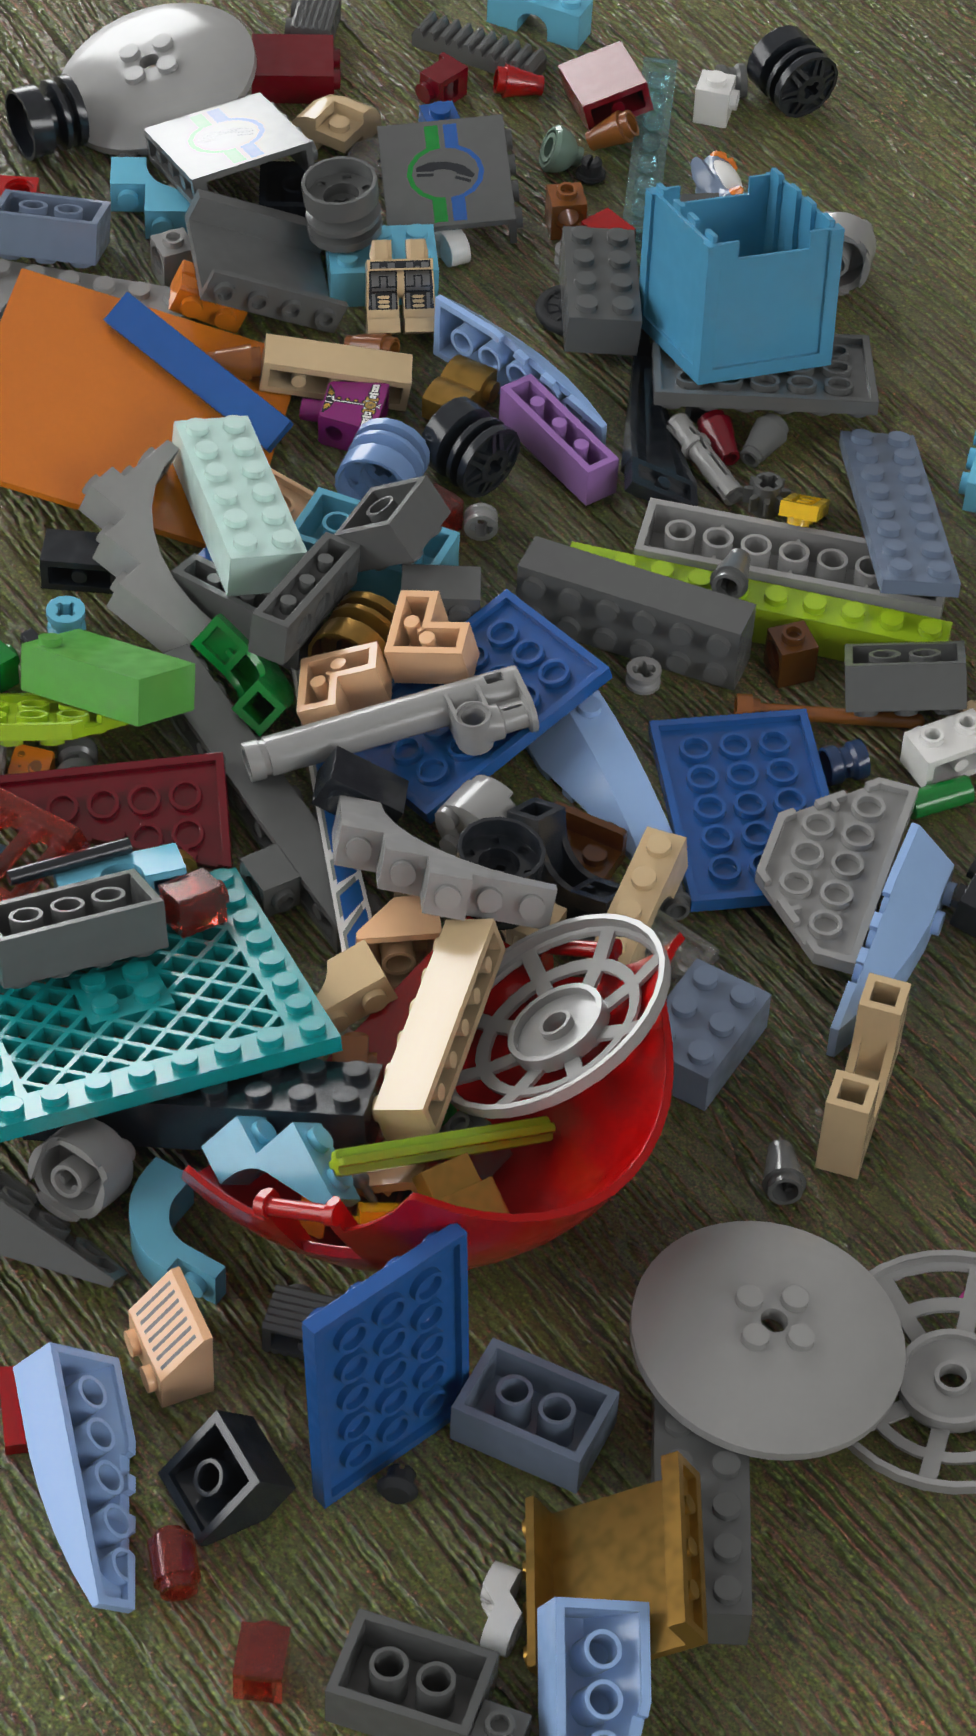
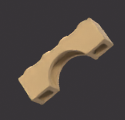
(649, 880)
(353, 987)

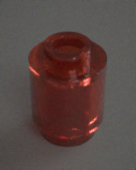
(174, 1563)

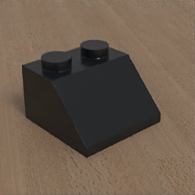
(226, 1477)

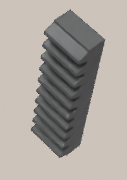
(475, 47)

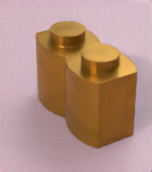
(461, 379)

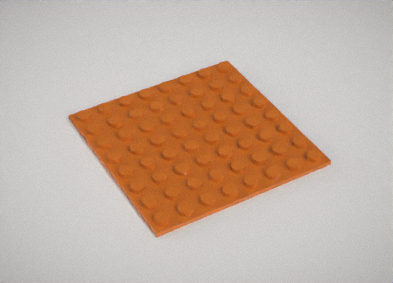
(92, 400)

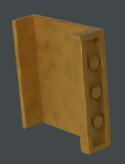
(627, 1549)

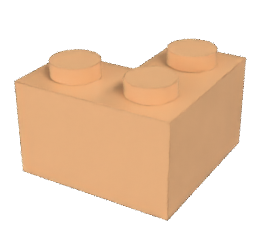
(426, 645)
(342, 682)

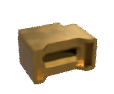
(460, 1185)

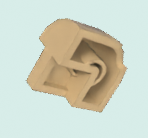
(338, 122)

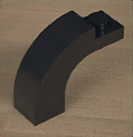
(576, 886)

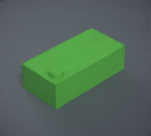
(107, 676)

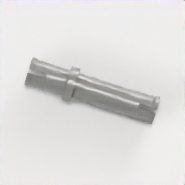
(698, 449)

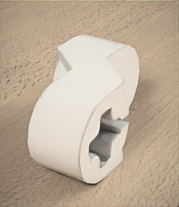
(452, 247)
(501, 1608)

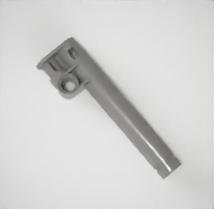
(473, 708)

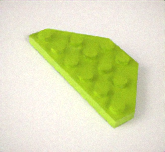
(46, 720)

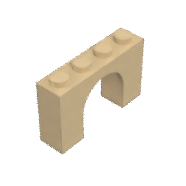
(860, 1089)

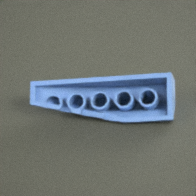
(472, 336)
(599, 769)
(902, 927)
(81, 1457)
(593, 1667)

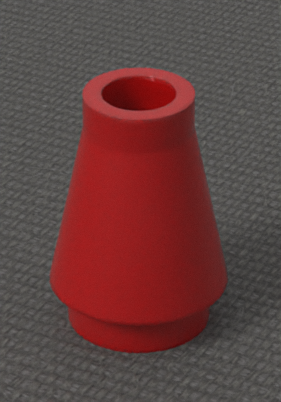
(516, 82)

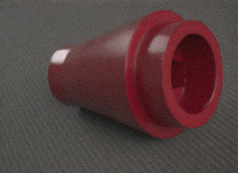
(721, 434)

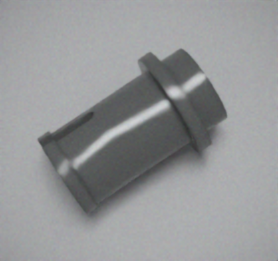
(679, 906)

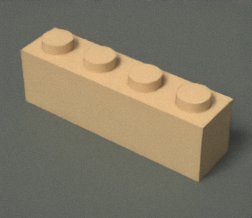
(307, 367)

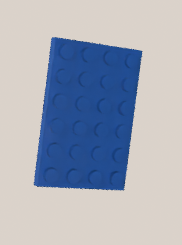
(554, 671)
(725, 789)
(386, 1363)

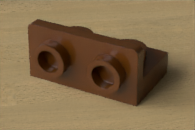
(595, 842)

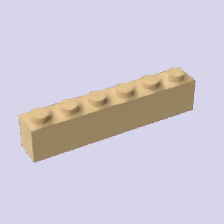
(439, 1029)

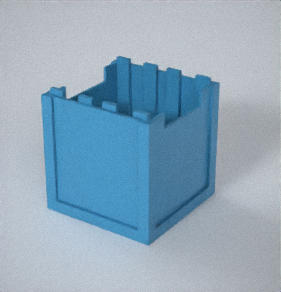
(740, 280)

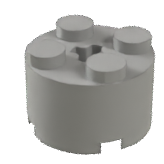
(858, 250)
(469, 803)
(81, 1169)

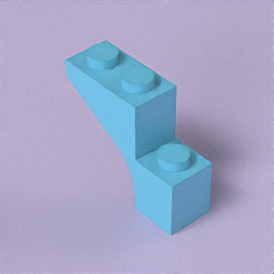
(137, 191)
(294, 1157)

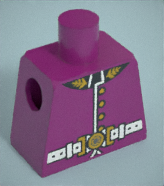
(345, 410)

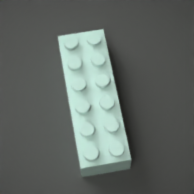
(236, 503)

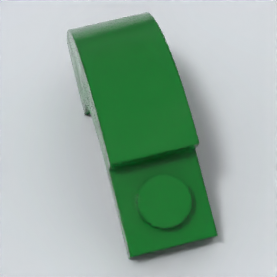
(258, 682)

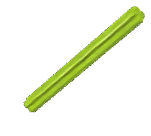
(441, 1146)

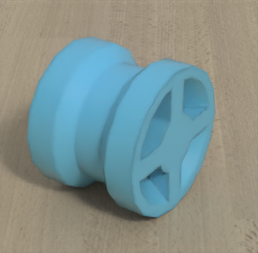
(65, 614)

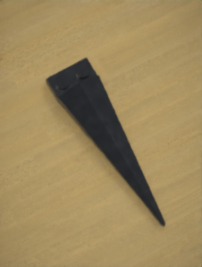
(650, 453)

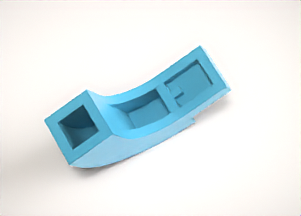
(154, 1210)

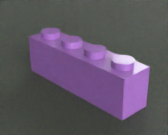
(559, 439)

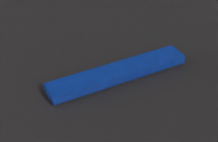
(196, 369)

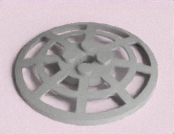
(574, 1006)
(927, 1360)

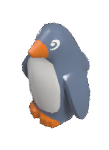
(716, 175)

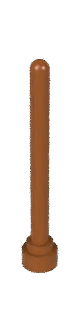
(747, 704)

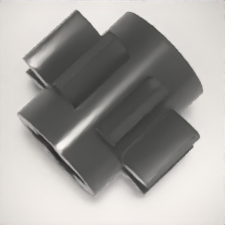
(765, 494)

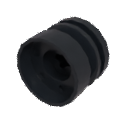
(792, 71)
(47, 117)
(470, 446)
(504, 847)

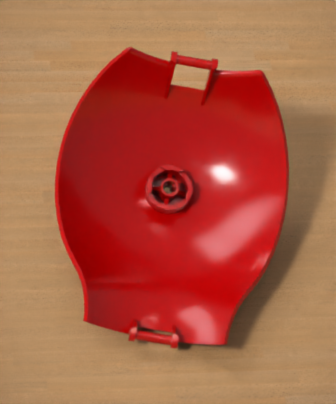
(546, 1186)

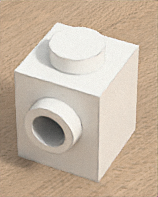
(715, 98)

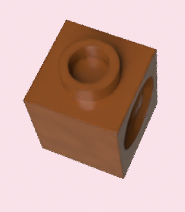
(564, 207)

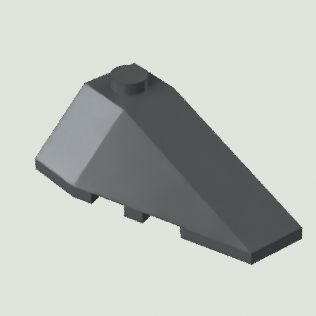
(45, 1240)

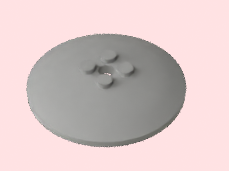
(199, 60)
(756, 1388)

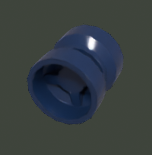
(845, 762)

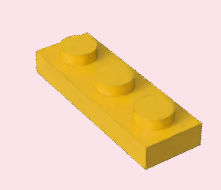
(803, 509)

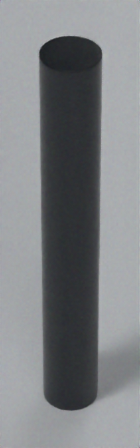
(68, 861)

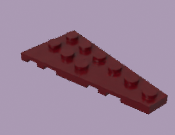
(143, 800)

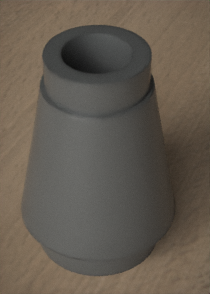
(764, 438)
(732, 574)
(783, 1174)

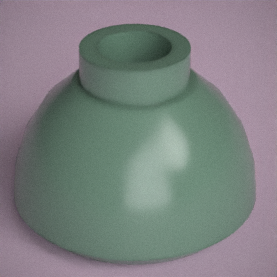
(559, 150)

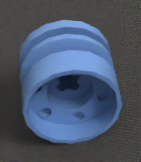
(380, 455)

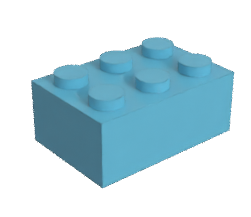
(347, 270)

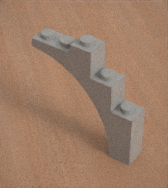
(128, 548)
(446, 884)

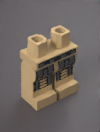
(399, 278)

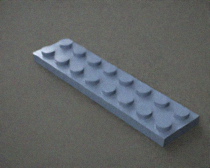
(898, 514)

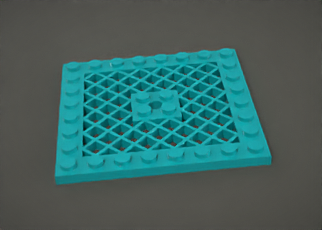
(134, 998)

